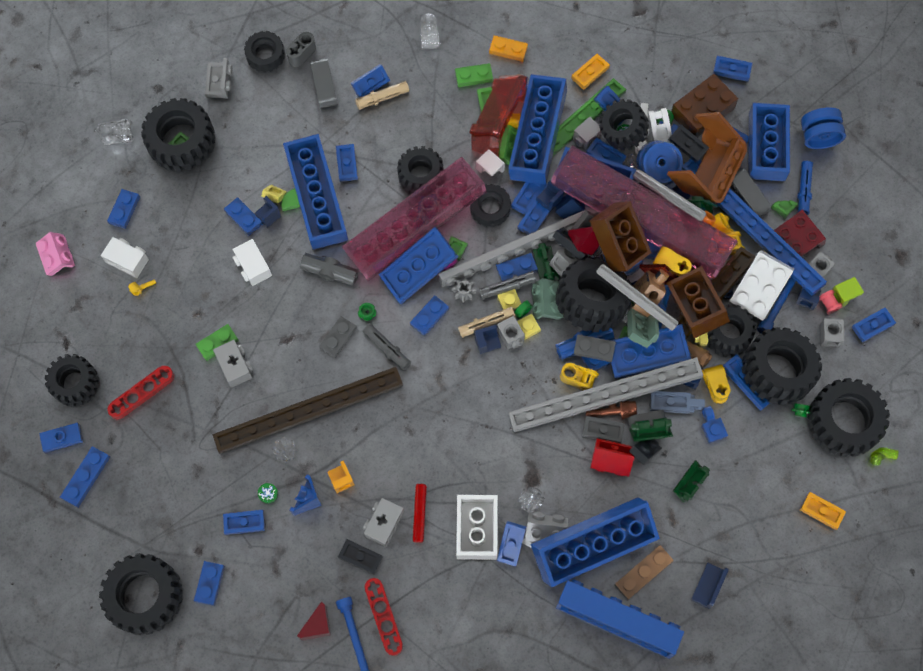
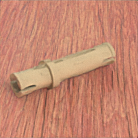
(384, 94)
(465, 329)

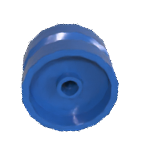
(823, 128)
(656, 151)

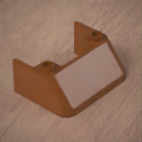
(719, 162)

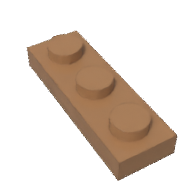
(643, 572)

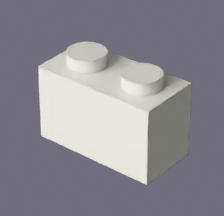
(125, 257)
(251, 262)

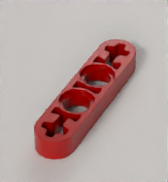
(143, 395)
(387, 615)

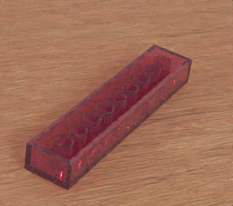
(659, 219)

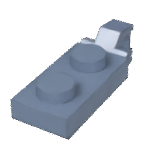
(675, 402)

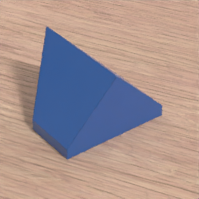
(307, 498)

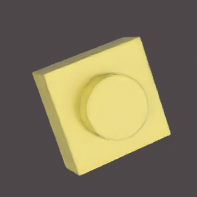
(273, 193)
(509, 299)
(529, 326)
(702, 340)

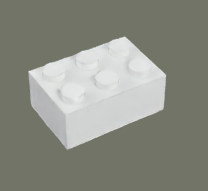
(761, 285)
(477, 527)

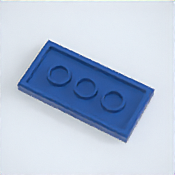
(418, 265)
(634, 359)

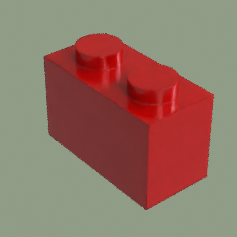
(612, 457)

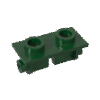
(703, 204)
(543, 256)
(643, 431)
(688, 484)

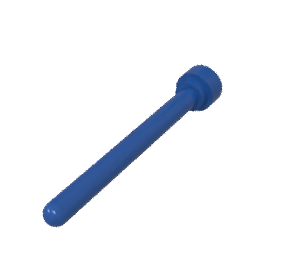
(768, 323)
(345, 607)

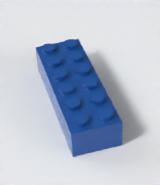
(538, 129)
(315, 192)
(595, 541)
(620, 619)

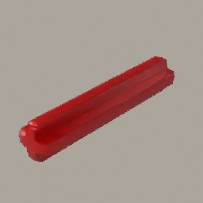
(419, 513)

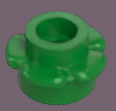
(367, 307)
(801, 410)

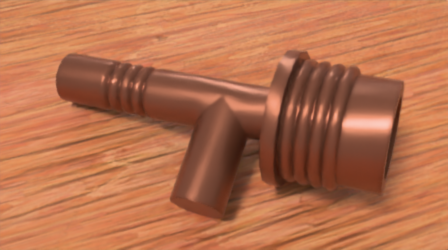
(626, 409)

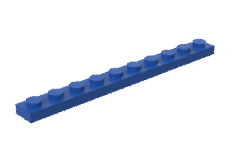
(767, 237)

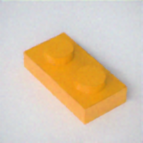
(508, 48)
(590, 71)
(822, 510)

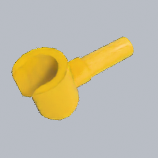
(136, 289)

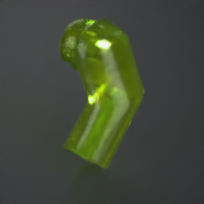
(882, 453)

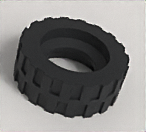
(259, 39)
(498, 217)

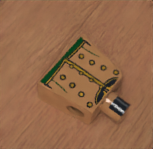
(652, 287)

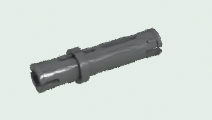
(507, 285)
(393, 353)

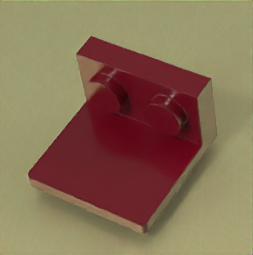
(801, 233)

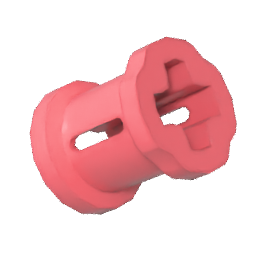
(830, 302)

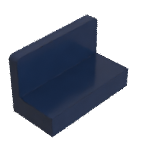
(709, 585)

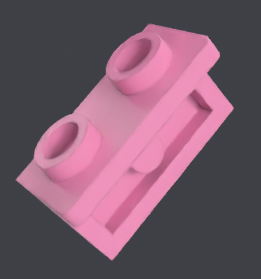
(54, 253)

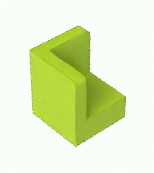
(847, 291)

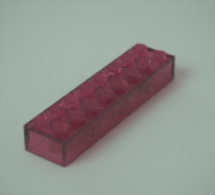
(414, 217)

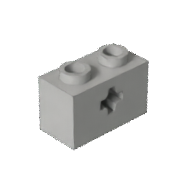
(226, 355)
(383, 533)

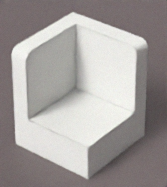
(490, 163)

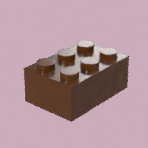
(707, 97)
(620, 236)
(698, 302)

